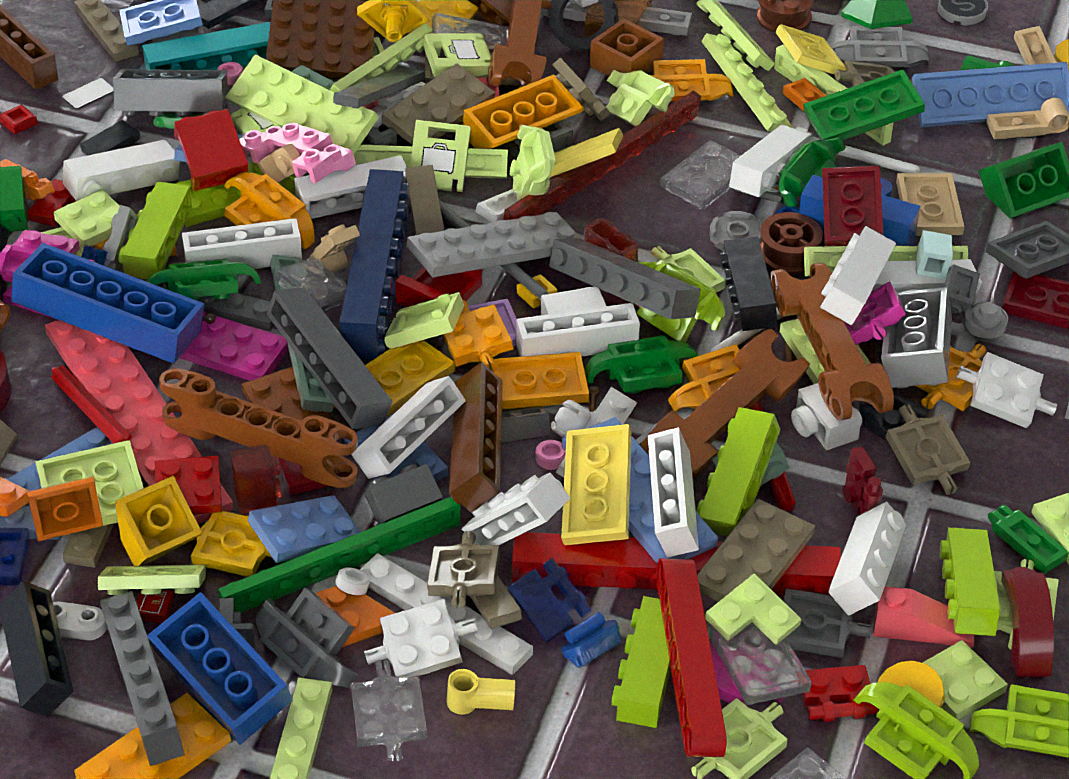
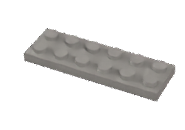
(489, 244)

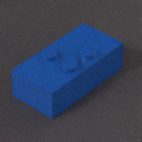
(898, 216)
(220, 668)

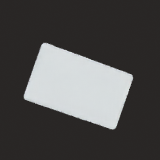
(88, 93)

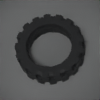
(566, 38)

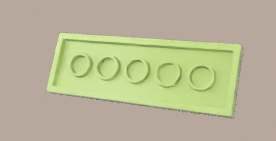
(287, 98)

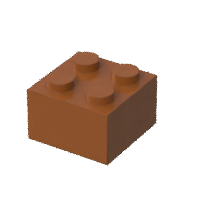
(625, 49)

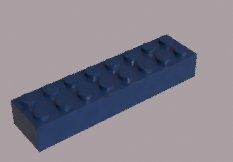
(375, 264)

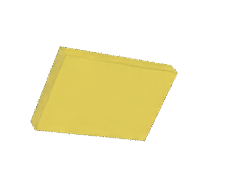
(810, 49)
(586, 151)

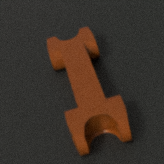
(518, 57)
(845, 373)
(758, 375)
(302, 442)

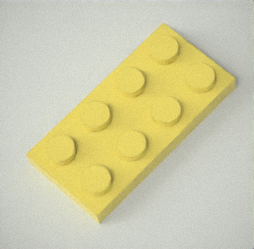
(597, 485)

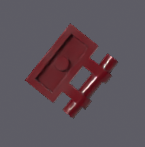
(861, 485)

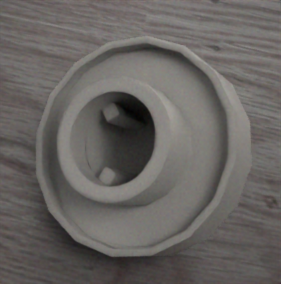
(986, 320)

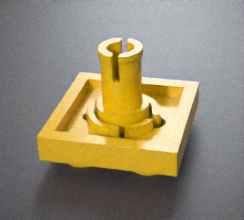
(392, 19)

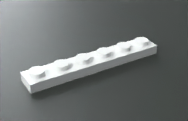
(409, 591)

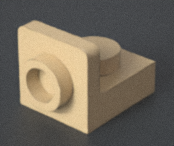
(279, 163)

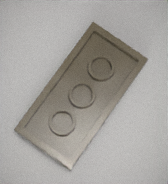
(438, 101)
(759, 545)

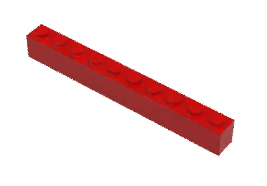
(630, 566)

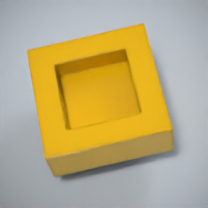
(529, 297)

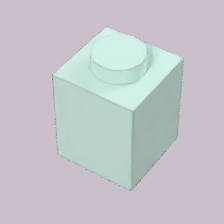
(934, 254)

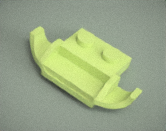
(637, 94)
(534, 162)

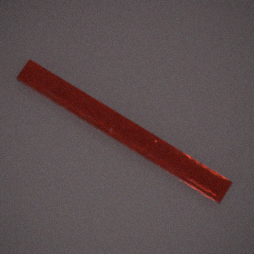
(632, 144)

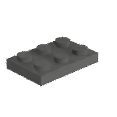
(1032, 249)

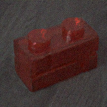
(255, 478)

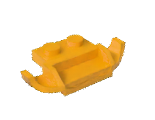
(690, 76)
(267, 201)
(705, 376)

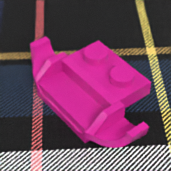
(14, 255)

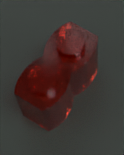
(606, 235)

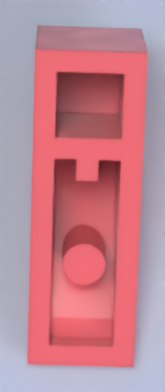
(914, 617)

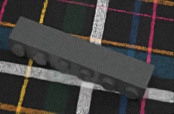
(625, 278)
(329, 358)
(142, 679)

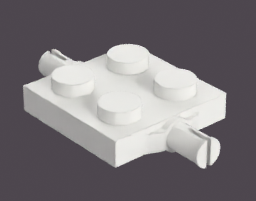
(1006, 390)
(421, 640)

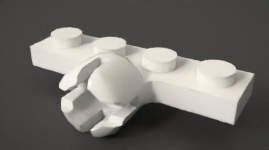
(577, 417)

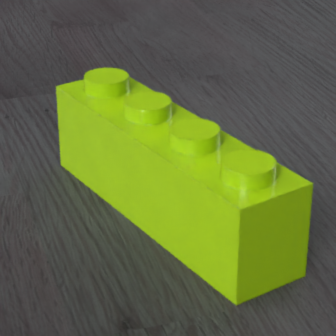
(156, 230)
(739, 469)
(970, 581)
(646, 670)

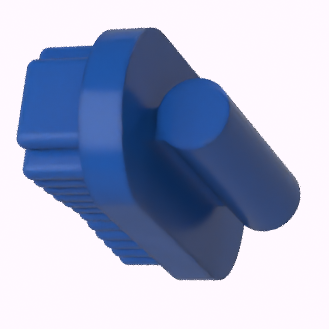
(591, 639)

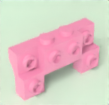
(315, 148)

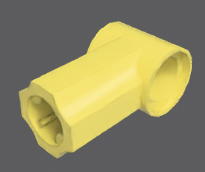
(469, 692)

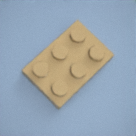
(937, 201)

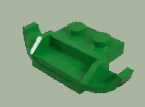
(805, 163)
(204, 278)
(641, 363)

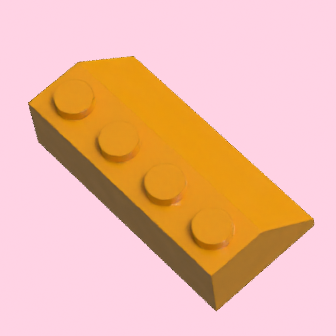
(531, 105)

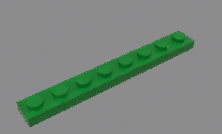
(346, 553)

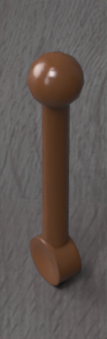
(593, 394)

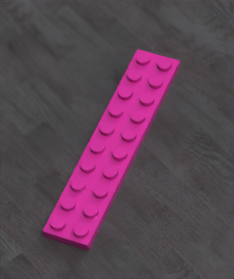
(227, 347)

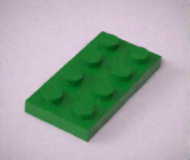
(864, 107)

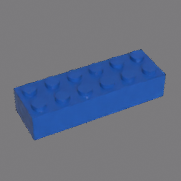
(107, 302)

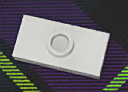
(493, 208)

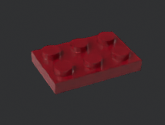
(851, 202)

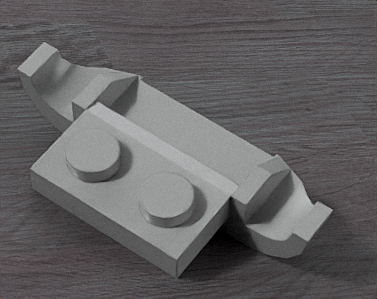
(881, 47)

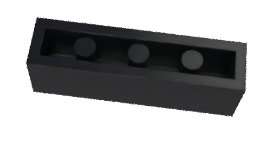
(748, 284)
(35, 649)

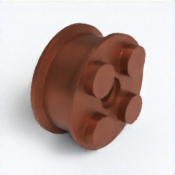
(785, 12)
(785, 238)

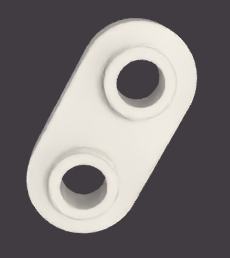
(73, 624)

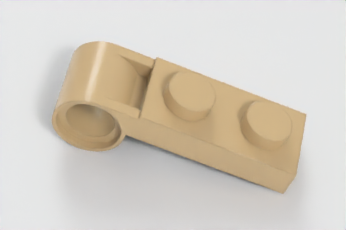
(1033, 46)
(1050, 119)
(332, 248)

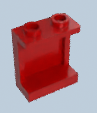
(211, 148)
(424, 287)

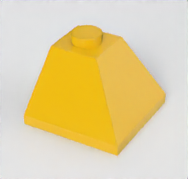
(155, 521)

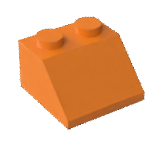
(65, 508)

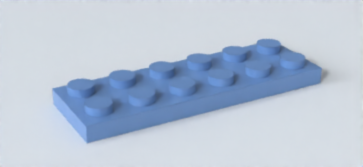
(975, 93)
(641, 505)

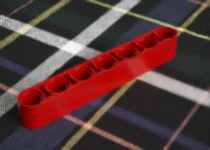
(690, 659)

